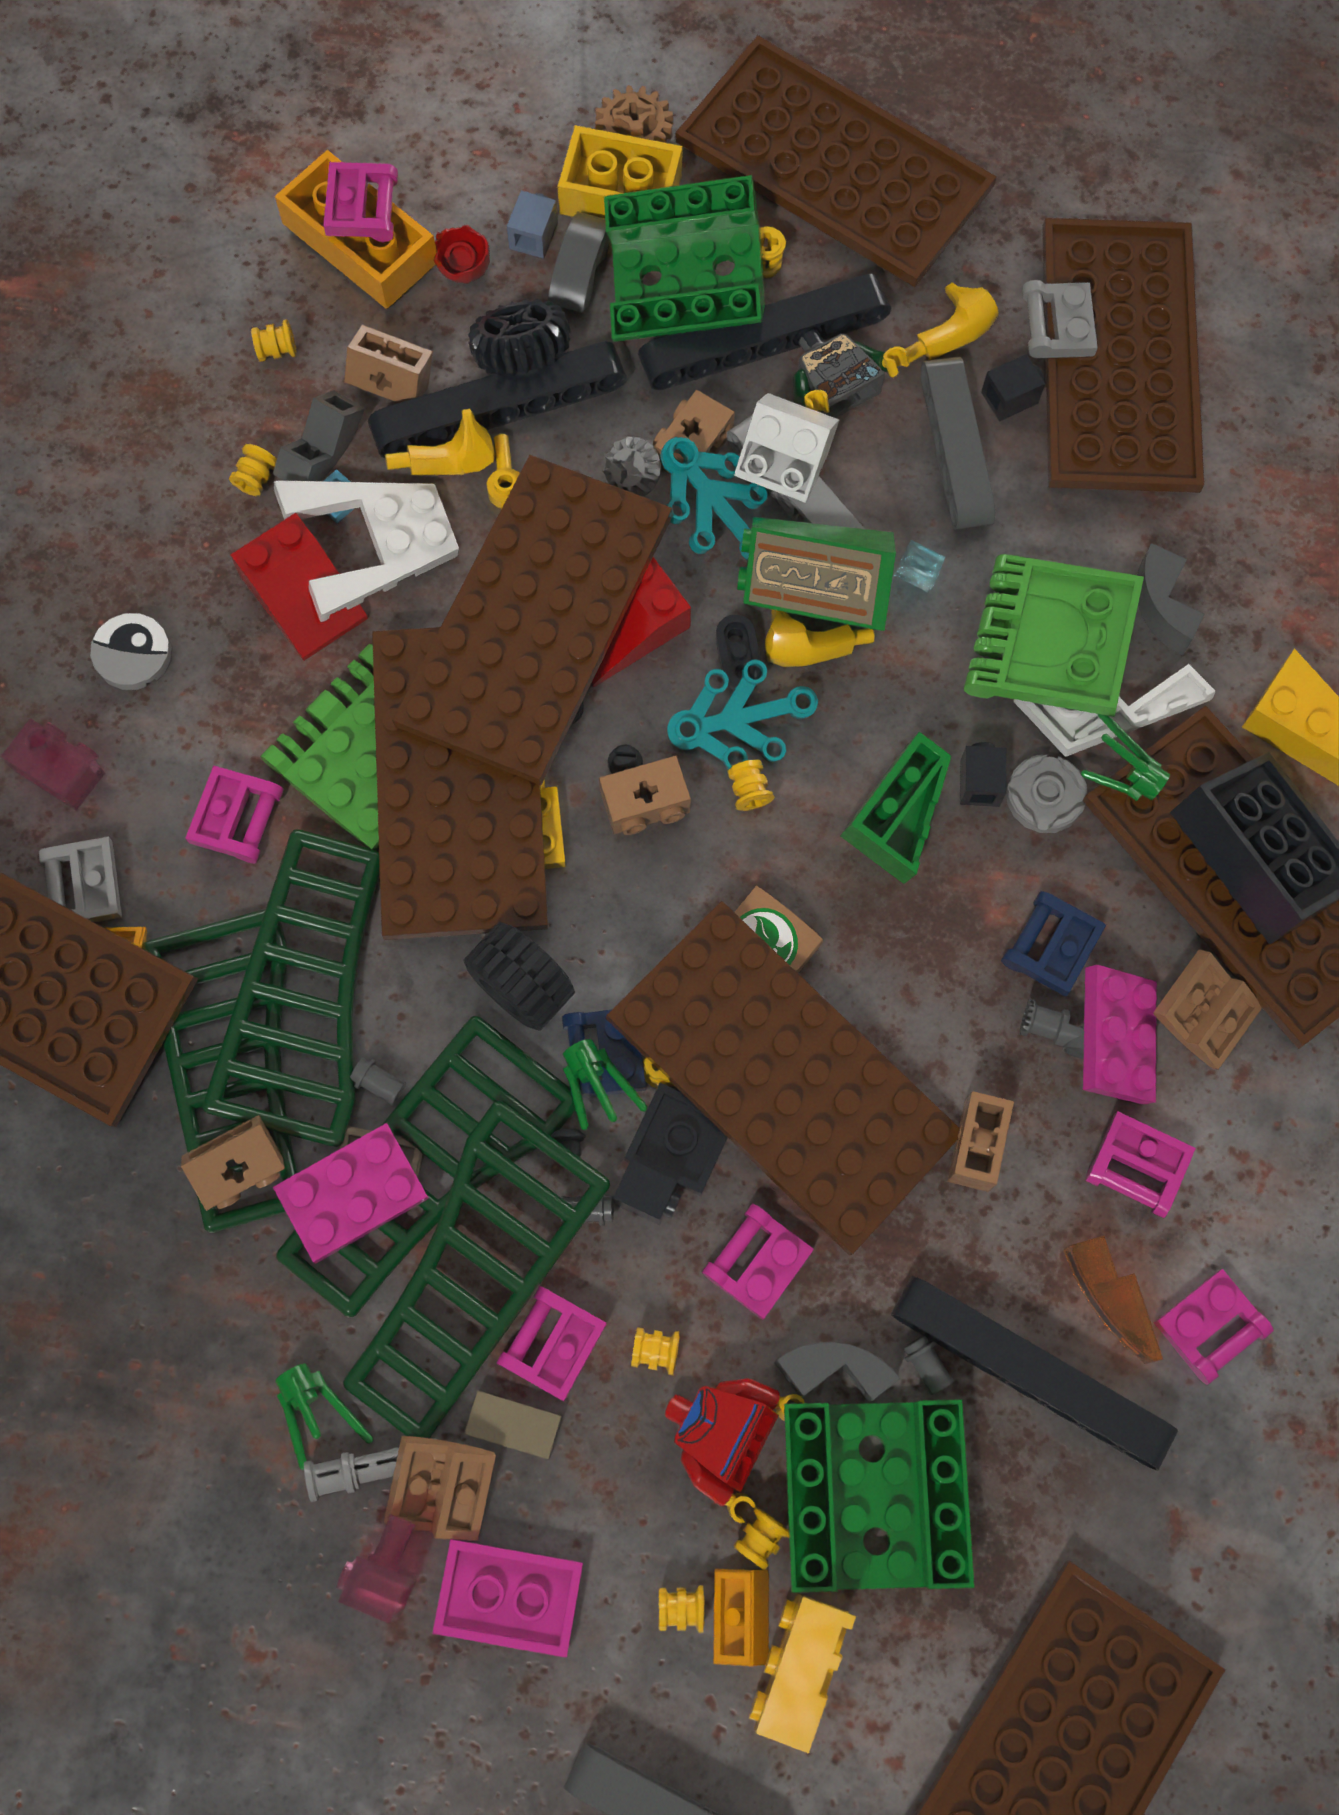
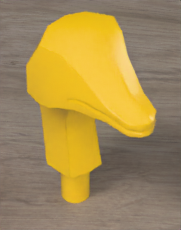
(972, 318)
(465, 454)
(794, 646)

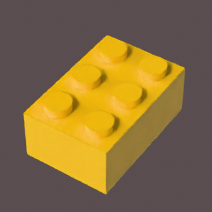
(613, 164)

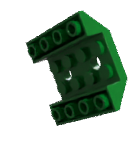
(685, 237)
(909, 1493)

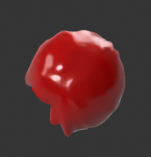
(462, 254)

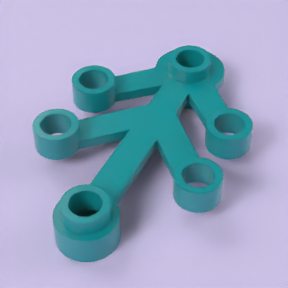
(709, 493)
(735, 717)

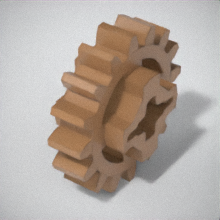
(636, 115)

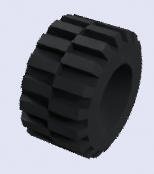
(519, 976)

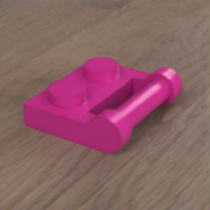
(348, 196)
(222, 809)
(1147, 1152)
(770, 1269)
(1205, 1313)
(565, 1349)

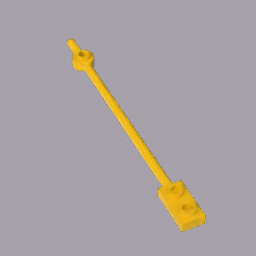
(551, 817)

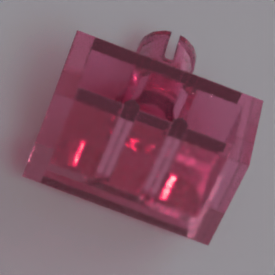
(53, 763)
(376, 1580)

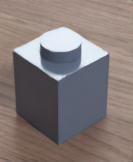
(532, 224)

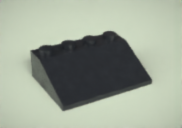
(1264, 845)

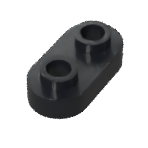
(736, 655)

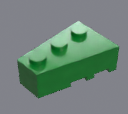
(899, 810)

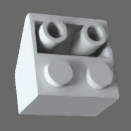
(785, 447)

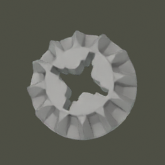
(645, 459)

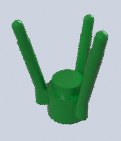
(1146, 774)
(586, 1064)
(298, 1391)

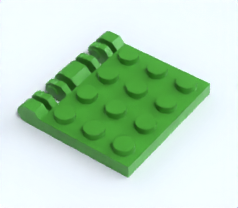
(1058, 638)
(340, 765)

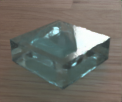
(920, 566)

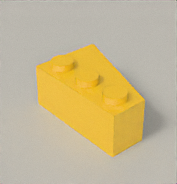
(1300, 717)
(800, 1671)

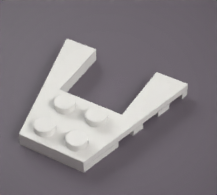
(404, 524)
(1079, 730)

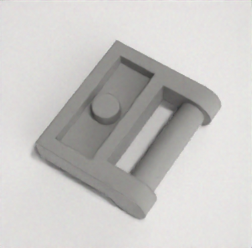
(1071, 319)
(92, 877)

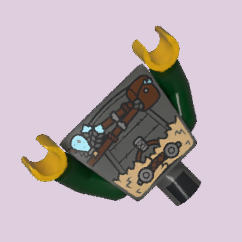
(841, 372)

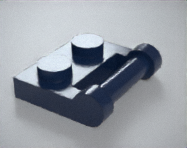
(1066, 950)
(619, 1049)

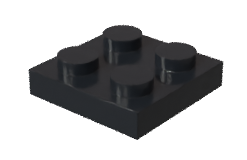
(677, 1140)

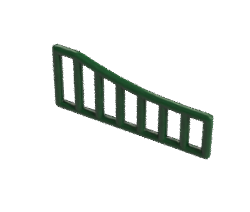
(341, 1010)
(179, 1062)
(398, 1122)
(445, 1234)

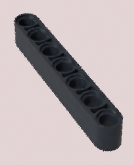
(702, 353)
(498, 399)
(1035, 1373)

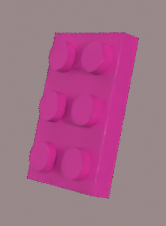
(1119, 1035)
(350, 1193)
(508, 1598)

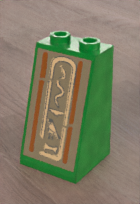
(819, 571)

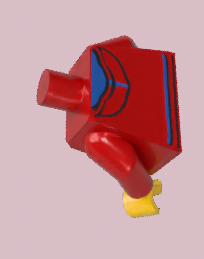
(725, 1435)

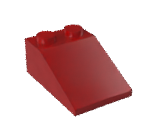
(278, 574)
(651, 620)

